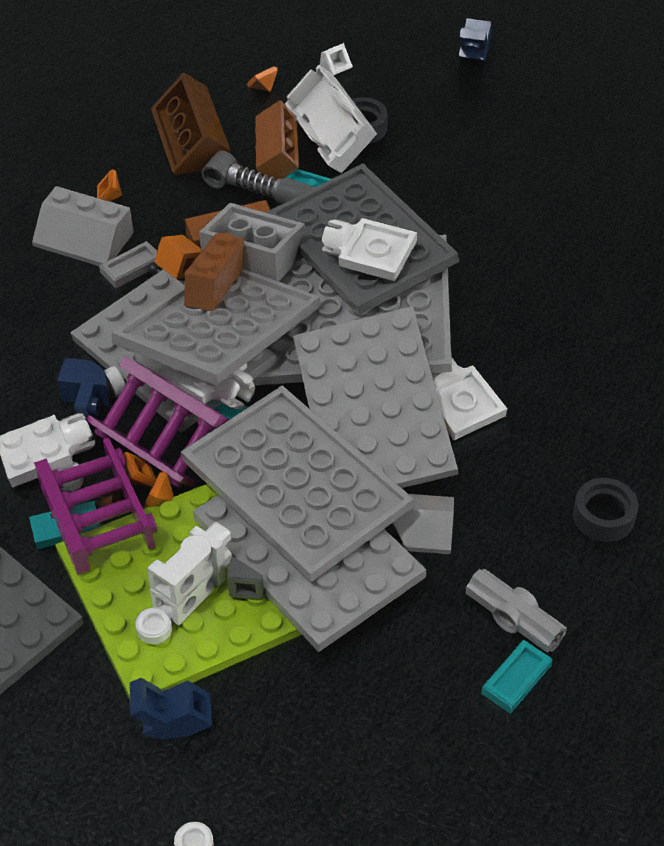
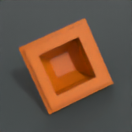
(263, 80)
(109, 187)
(138, 470)
(160, 491)

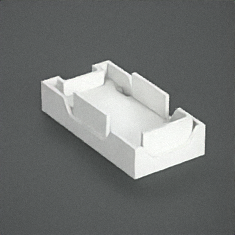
(330, 118)

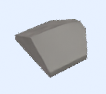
(427, 524)

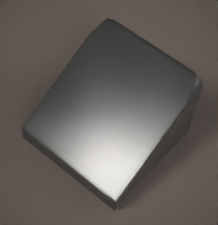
(244, 581)

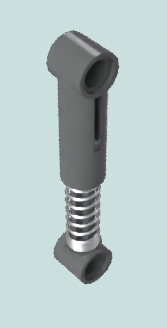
(225, 170)

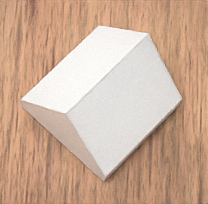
(335, 59)

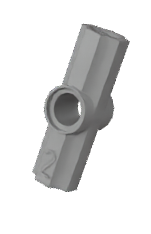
(516, 610)

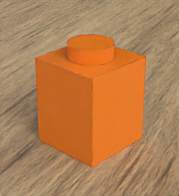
(176, 255)

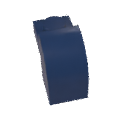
(475, 39)
(85, 385)
(171, 712)

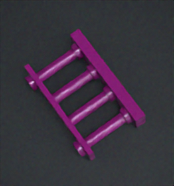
(160, 391)
(70, 525)

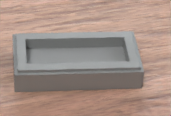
(129, 264)

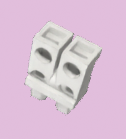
(191, 572)

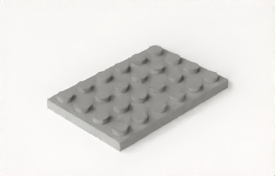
(96, 339)
(221, 340)
(379, 394)
(297, 482)
(334, 600)

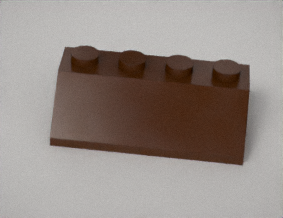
(188, 125)

